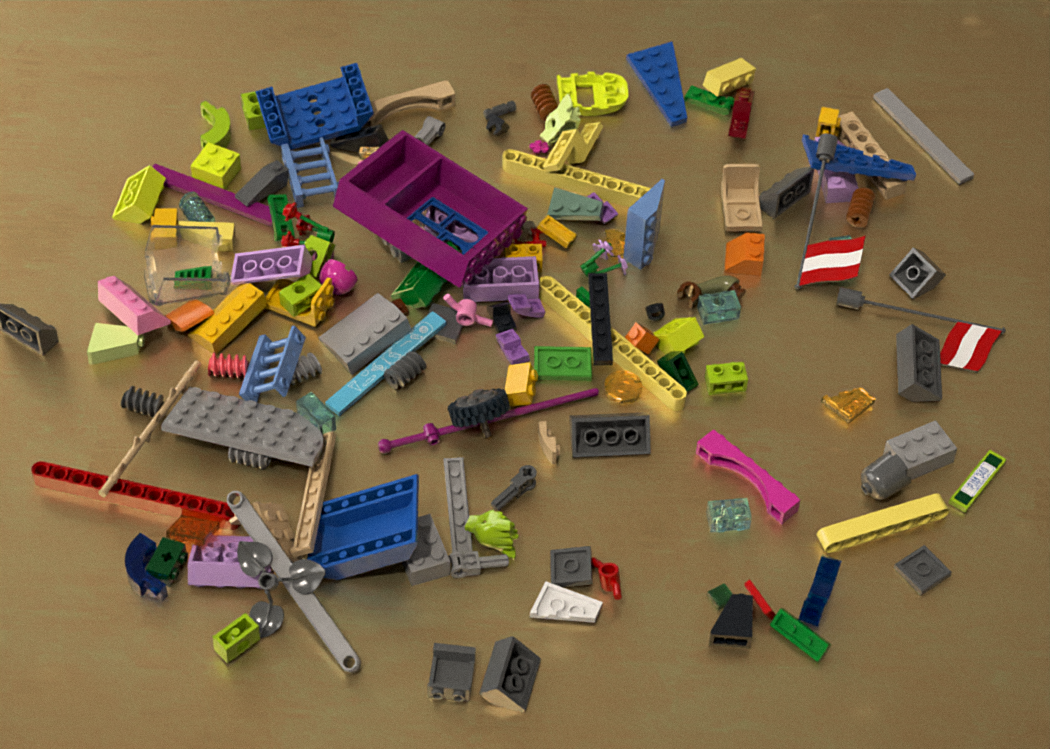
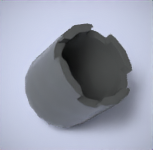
(884, 477)

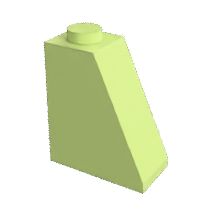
(112, 343)

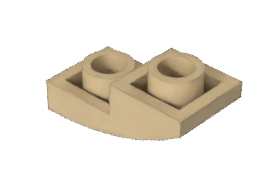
(547, 442)

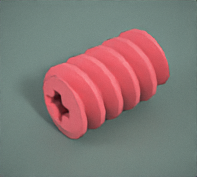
(227, 366)

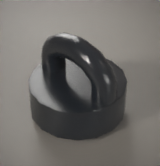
(657, 307)

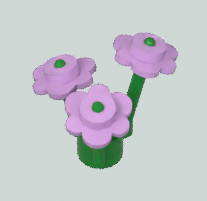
(591, 266)

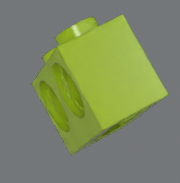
(252, 111)

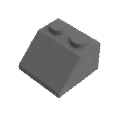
(917, 273)

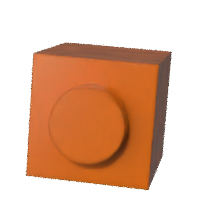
(642, 338)

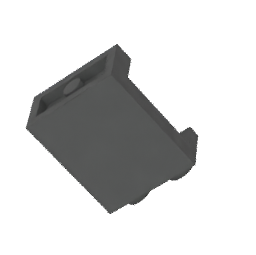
(451, 672)

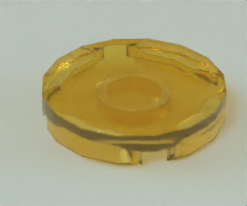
(622, 387)

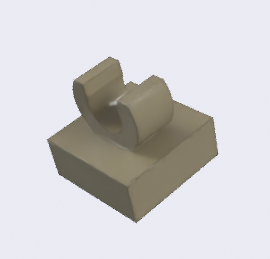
(526, 230)

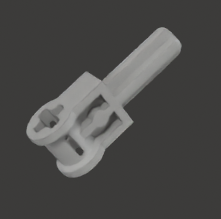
(471, 564)

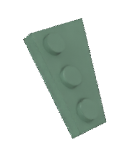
(572, 206)

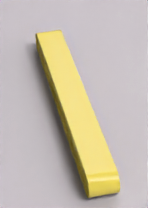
(573, 178)

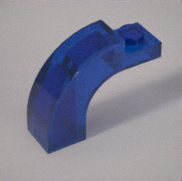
(136, 559)
(820, 591)

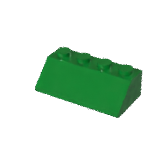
(420, 285)

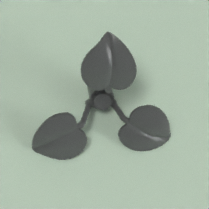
(305, 579)

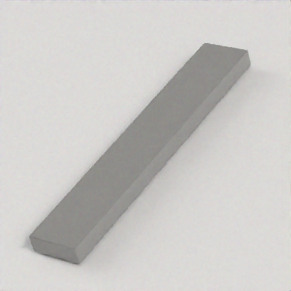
(457, 504)

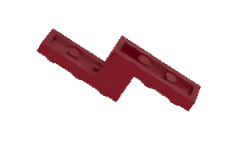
(741, 113)

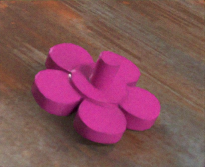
(538, 146)

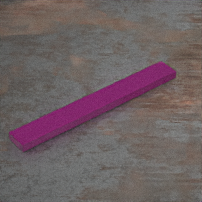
(214, 195)

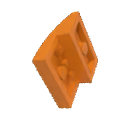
(189, 315)

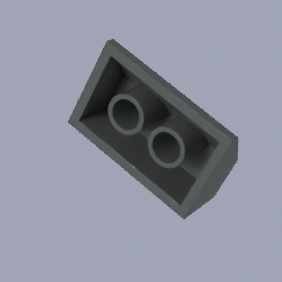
(786, 192)
(27, 329)
(510, 674)

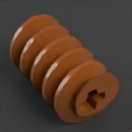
(543, 100)
(860, 207)

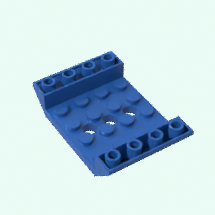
(342, 107)

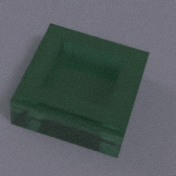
(719, 596)

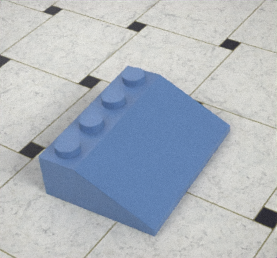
(644, 226)

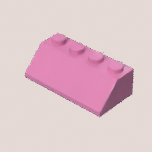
(130, 306)

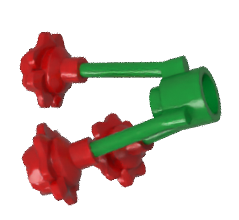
(303, 225)

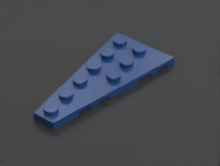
(660, 77)

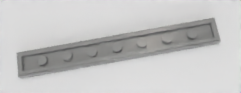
(923, 136)

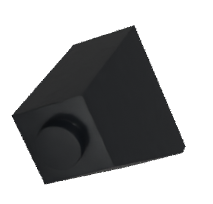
(734, 623)

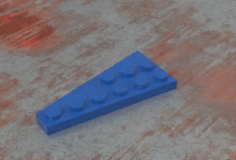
(854, 162)

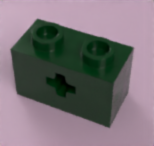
(167, 561)

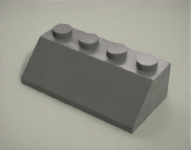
(918, 365)
(610, 434)

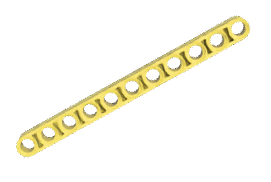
(624, 353)

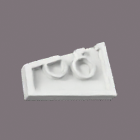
(564, 604)

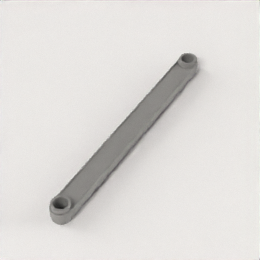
(309, 602)

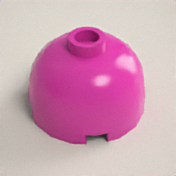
(341, 278)

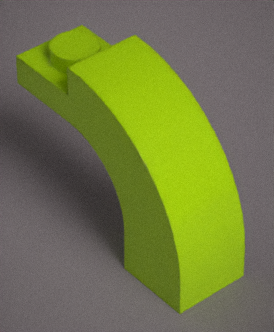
(220, 120)

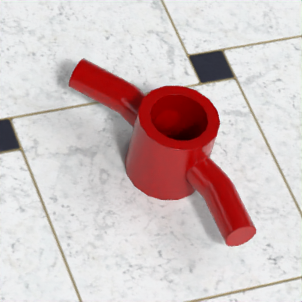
(609, 577)

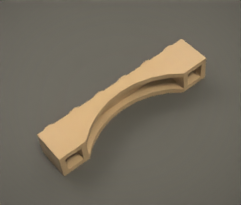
(433, 96)

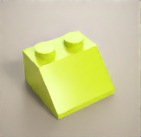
(679, 335)

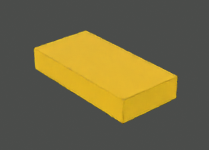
(557, 231)

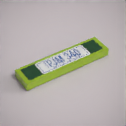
(977, 481)

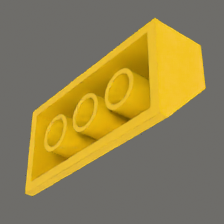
(229, 318)

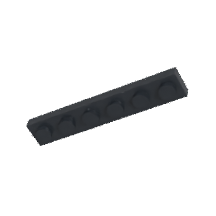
(600, 319)

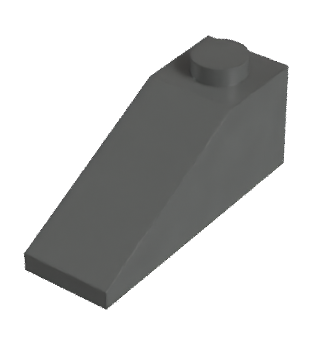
(264, 183)

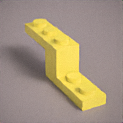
(573, 147)

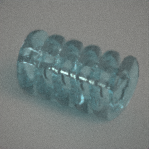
(195, 208)

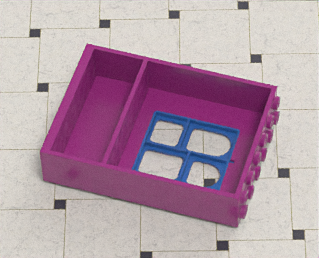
(408, 178)

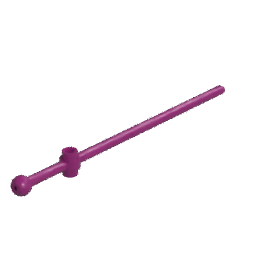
(432, 434)

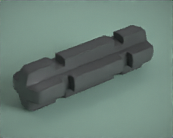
(500, 109)

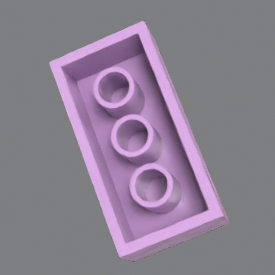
(504, 278)

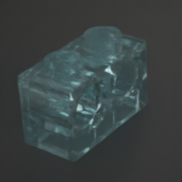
(733, 515)

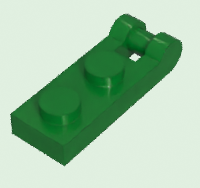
(709, 101)
(276, 206)

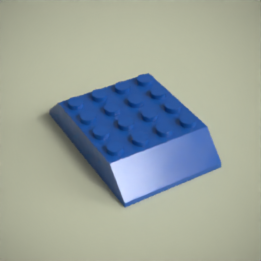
(368, 529)

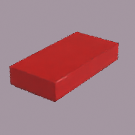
(760, 600)

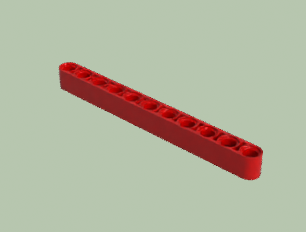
(131, 494)

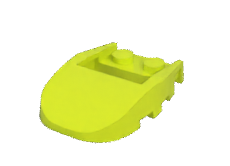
(609, 92)

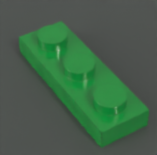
(800, 634)

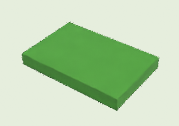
(563, 363)

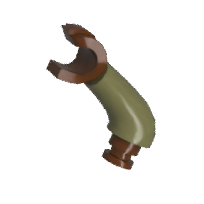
(712, 286)

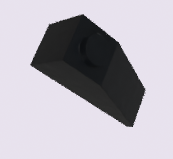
(366, 137)

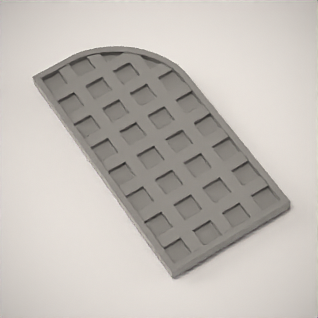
(245, 426)

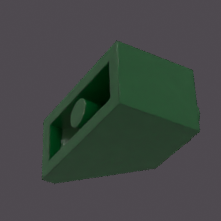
(678, 368)

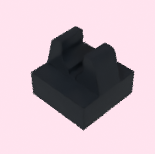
(498, 123)

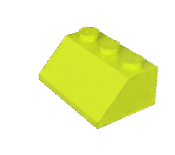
(139, 196)

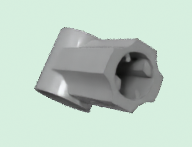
(431, 128)

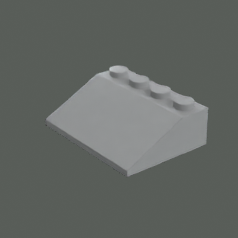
(365, 333)

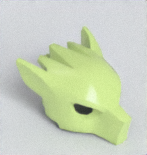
(560, 120)

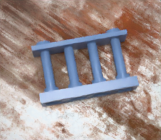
(296, 181)
(263, 357)

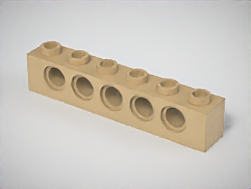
(856, 136)

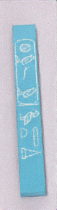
(375, 371)

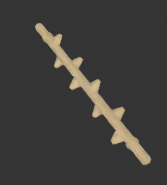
(146, 434)

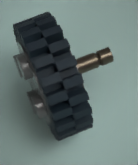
(479, 408)

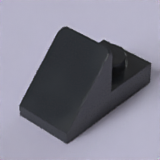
(502, 317)

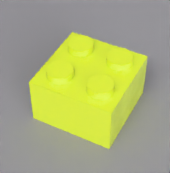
(216, 166)

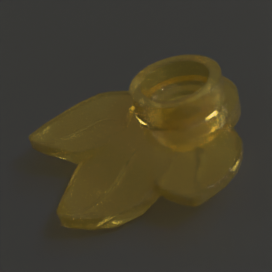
(617, 241)

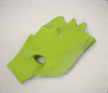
(495, 533)

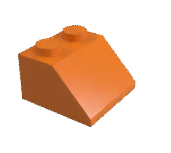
(745, 254)

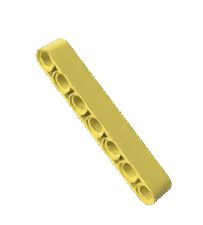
(882, 523)

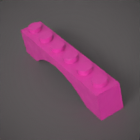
(719, 452)

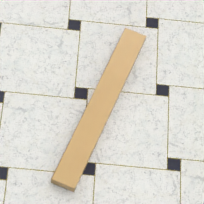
(313, 499)

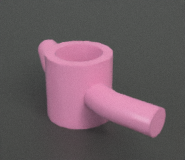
(466, 312)

